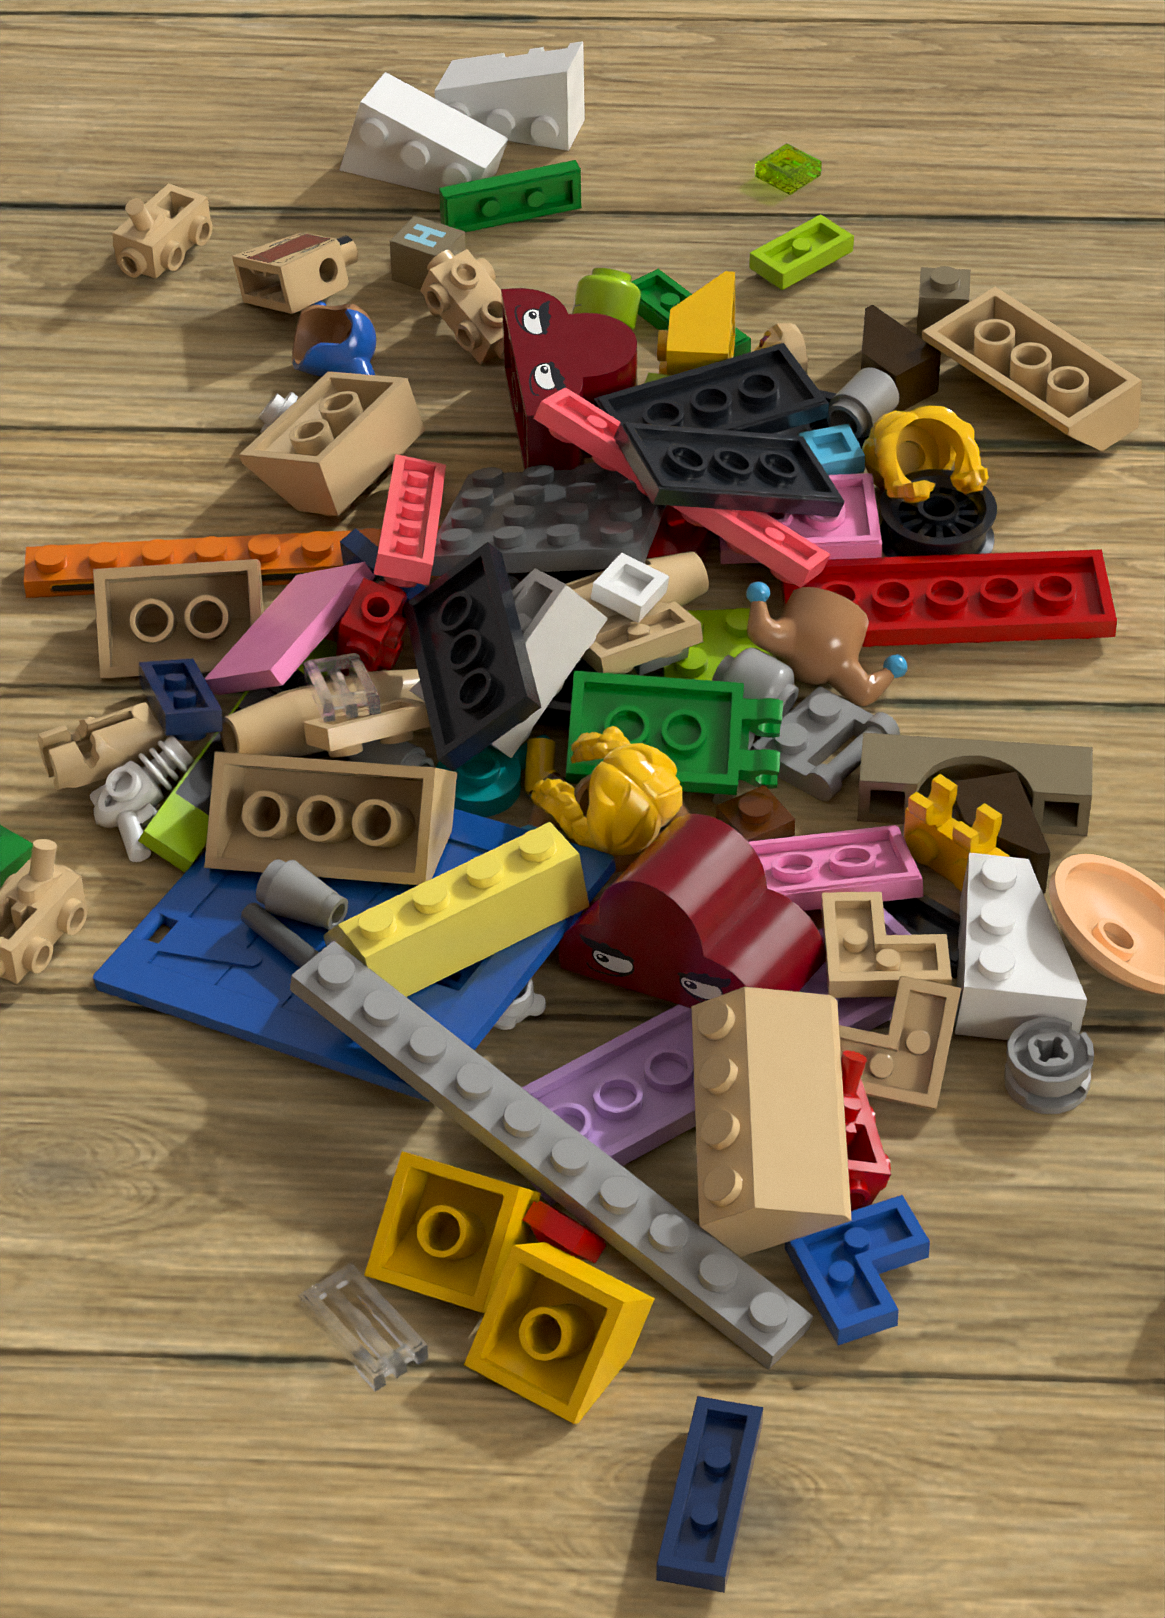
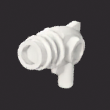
(133, 793)

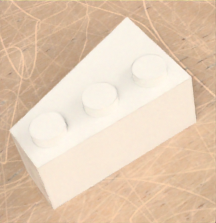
(522, 97)
(418, 140)
(556, 633)
(1010, 952)

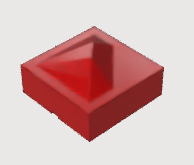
(564, 1232)

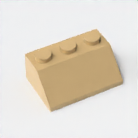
(336, 440)
(174, 613)

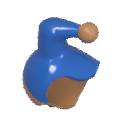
(334, 340)

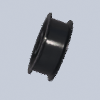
(941, 524)

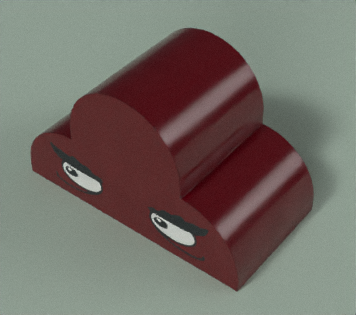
(554, 351)
(694, 922)

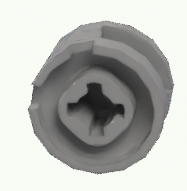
(1048, 1065)

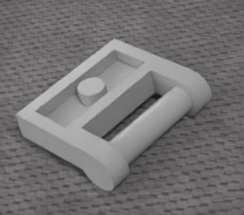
(814, 733)

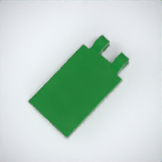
(690, 720)

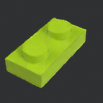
(801, 252)

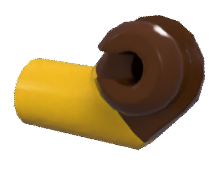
(540, 763)

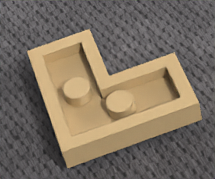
(865, 959)
(913, 1056)

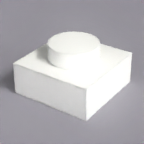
(629, 587)

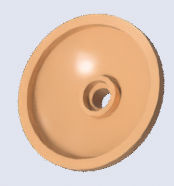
(1112, 919)

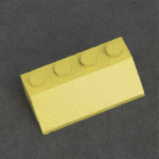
(468, 911)

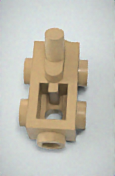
(161, 231)
(468, 301)
(37, 910)

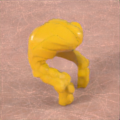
(922, 441)
(628, 794)

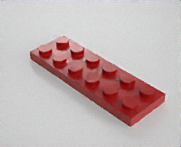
(975, 596)

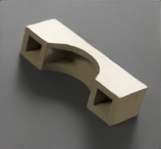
(1052, 776)

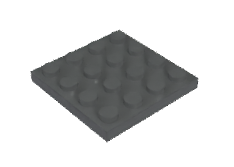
(548, 519)

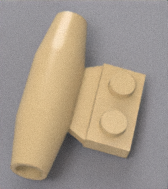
(662, 631)
(293, 726)

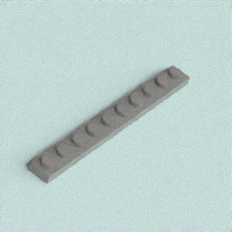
(553, 1155)

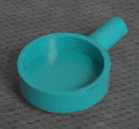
(489, 781)

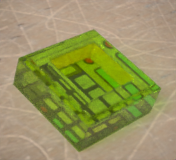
(788, 169)

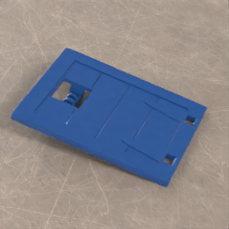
(239, 984)

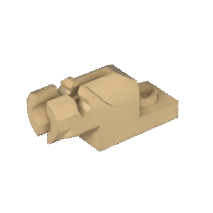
(104, 745)

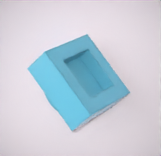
(836, 449)

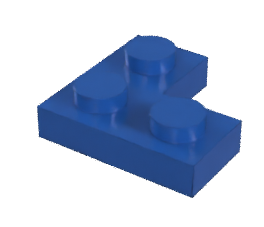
(845, 1263)

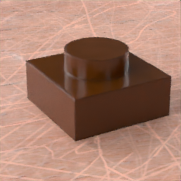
(757, 815)

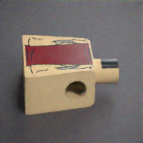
(294, 271)

